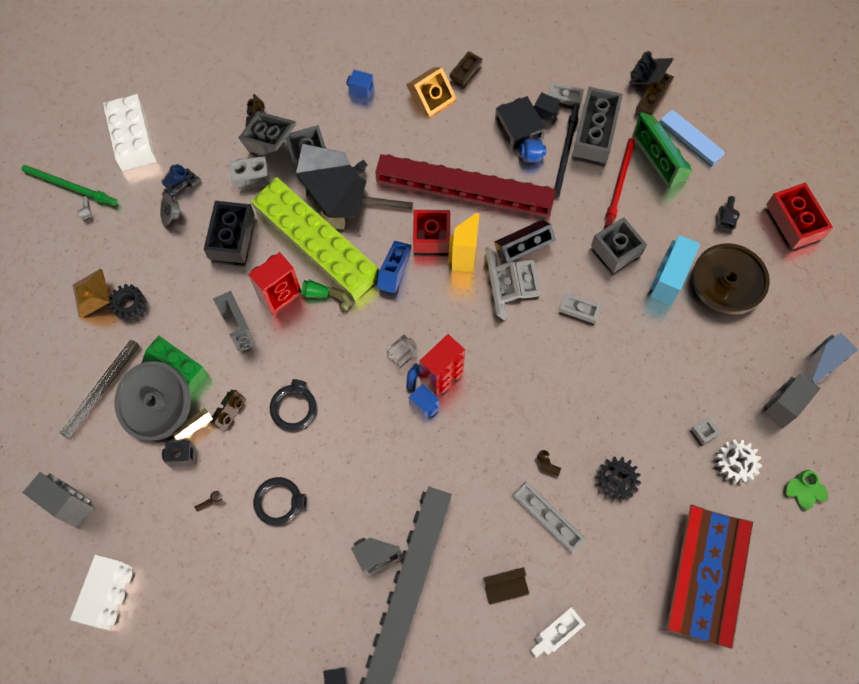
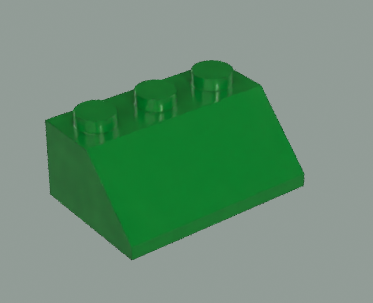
(165, 352)

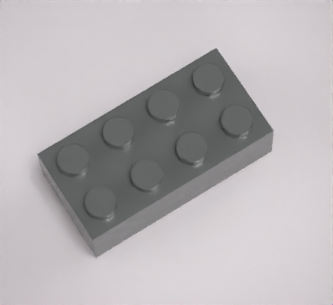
(597, 125)

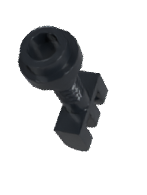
(190, 179)

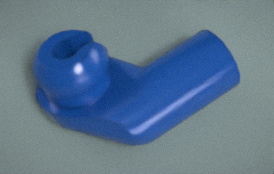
(411, 376)

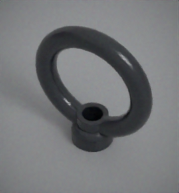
(296, 387)
(298, 501)

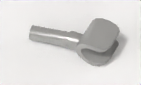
(84, 213)

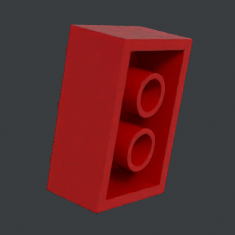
(799, 215)
(275, 282)
(442, 365)

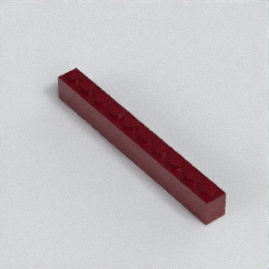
(465, 184)

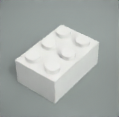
(102, 593)

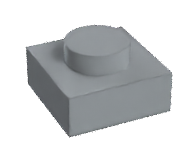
(705, 430)

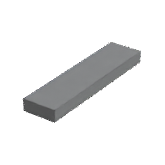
(548, 517)

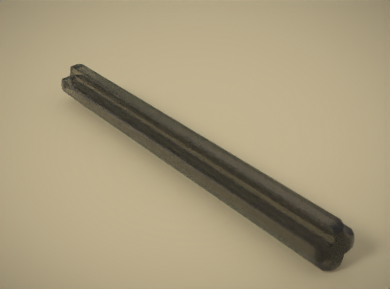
(99, 389)

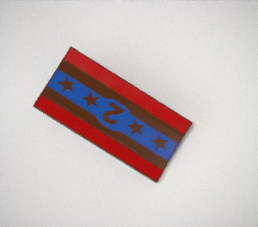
(710, 577)

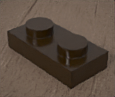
(466, 68)

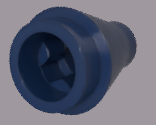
(174, 175)

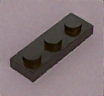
(654, 95)

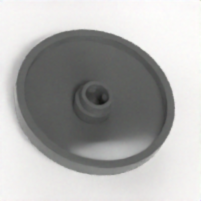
(152, 401)

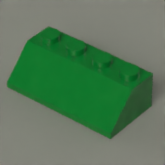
(661, 150)

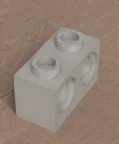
(249, 175)

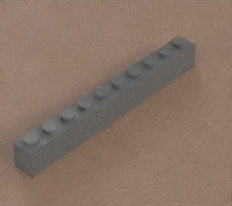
(408, 589)

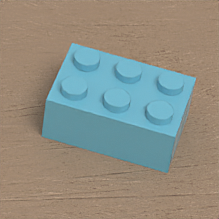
(674, 269)

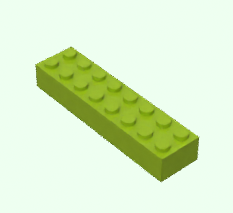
(316, 239)

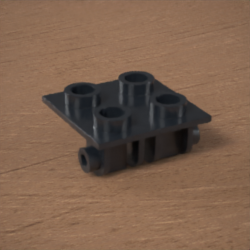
(649, 69)

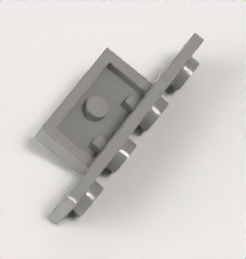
(504, 283)

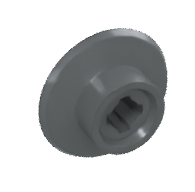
(168, 210)

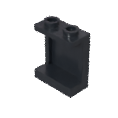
(520, 121)

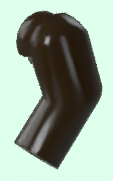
(545, 464)

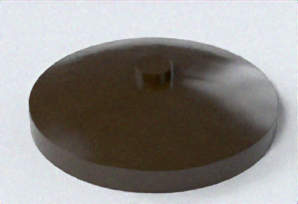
(730, 278)

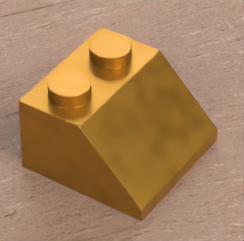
(431, 90)

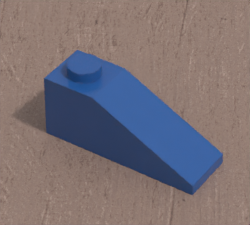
(393, 267)

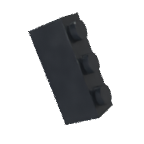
(525, 241)

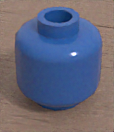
(532, 150)

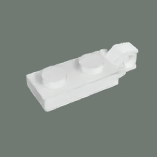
(558, 633)

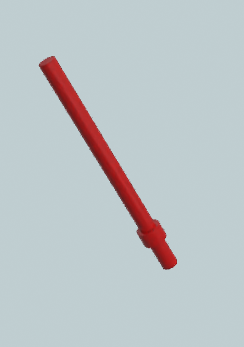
(612, 211)

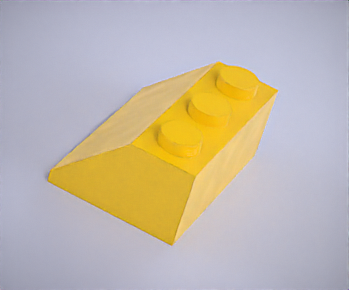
(463, 245)

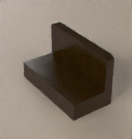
(505, 586)

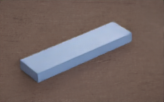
(692, 137)

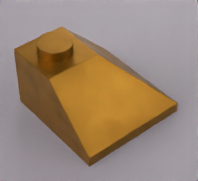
(90, 293)

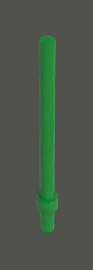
(97, 195)

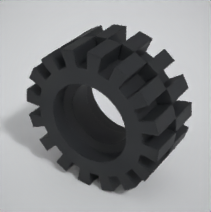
(134, 309)

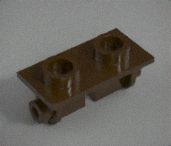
(253, 106)
(232, 403)

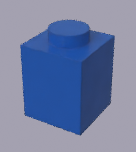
(360, 83)
(424, 401)

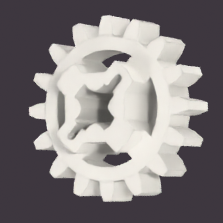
(736, 469)

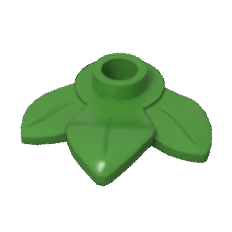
(807, 493)

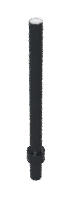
(572, 122)

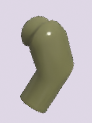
(342, 296)

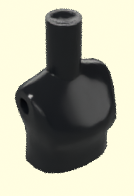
(728, 215)

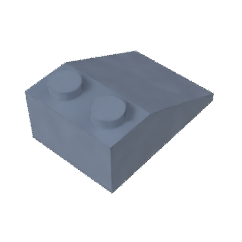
(829, 356)

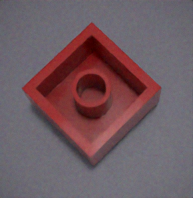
(431, 231)

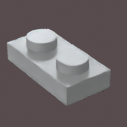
(566, 94)
(527, 279)
(580, 308)

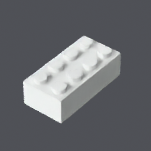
(129, 132)

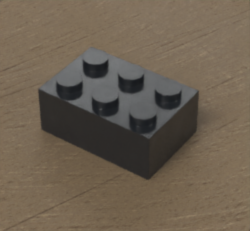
(229, 231)

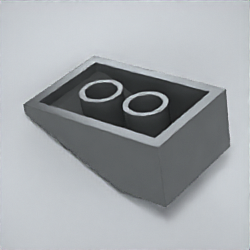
(265, 133)

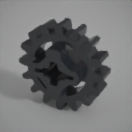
(616, 469)

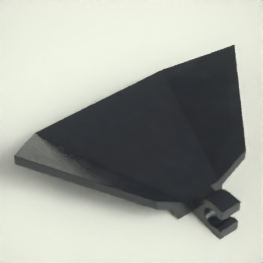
(331, 180)

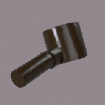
(210, 501)

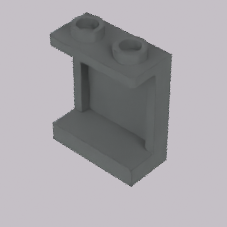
(228, 307)

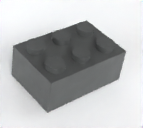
(58, 499)

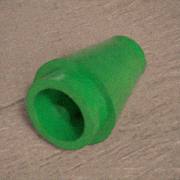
(314, 289)

